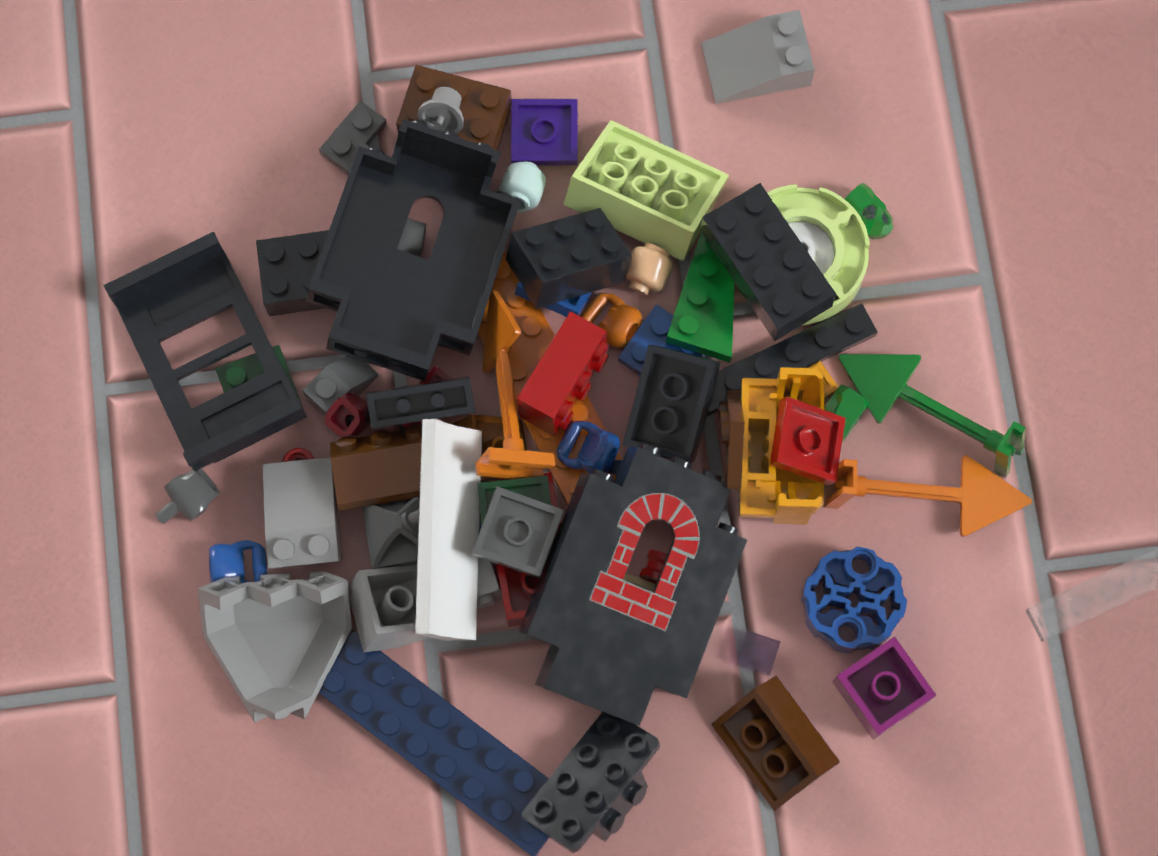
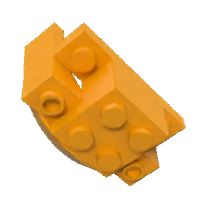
(766, 488)

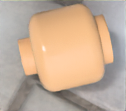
(649, 269)

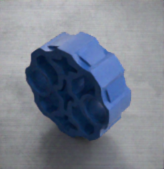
(880, 575)

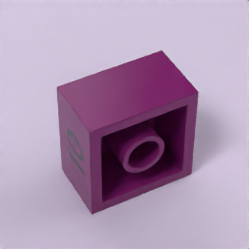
(884, 688)

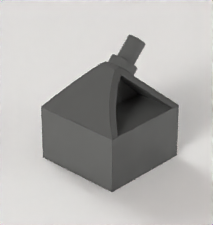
(393, 532)

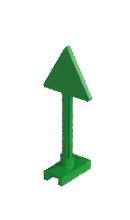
(884, 380)

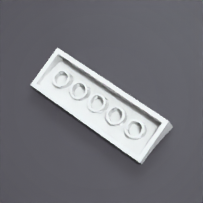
(448, 532)

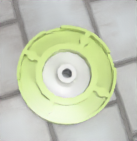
(832, 237)

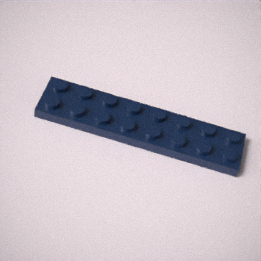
(436, 739)

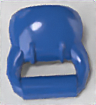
(596, 452)
(228, 560)

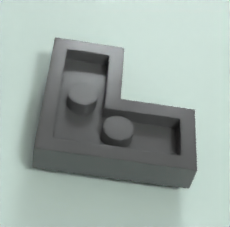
(355, 130)

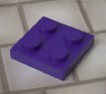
(544, 131)

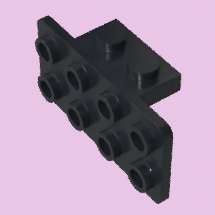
(594, 784)

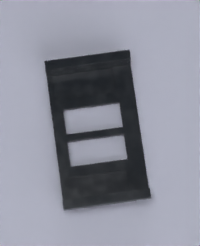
(177, 295)

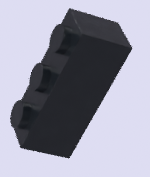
(420, 402)

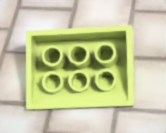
(646, 189)

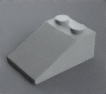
(759, 58)
(300, 513)
(385, 607)

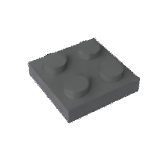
(518, 532)

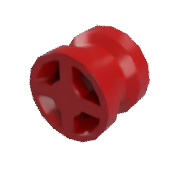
(655, 563)

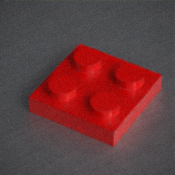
(807, 441)

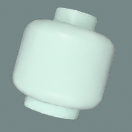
(525, 183)

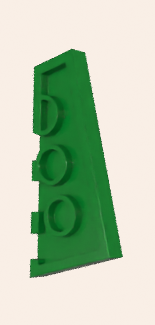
(705, 307)

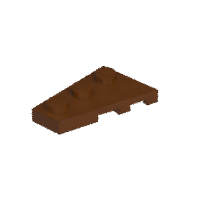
(732, 434)

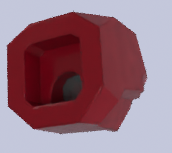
(348, 415)

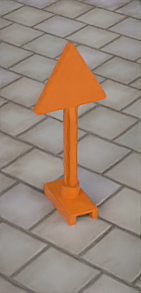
(512, 459)
(981, 493)

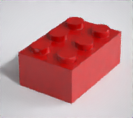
(563, 374)

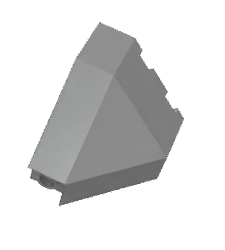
(276, 637)

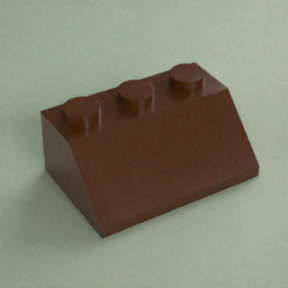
(377, 467)
(775, 742)

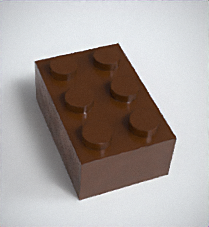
(482, 104)

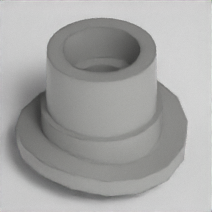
(442, 111)

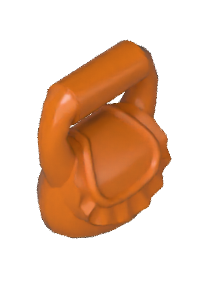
(620, 321)

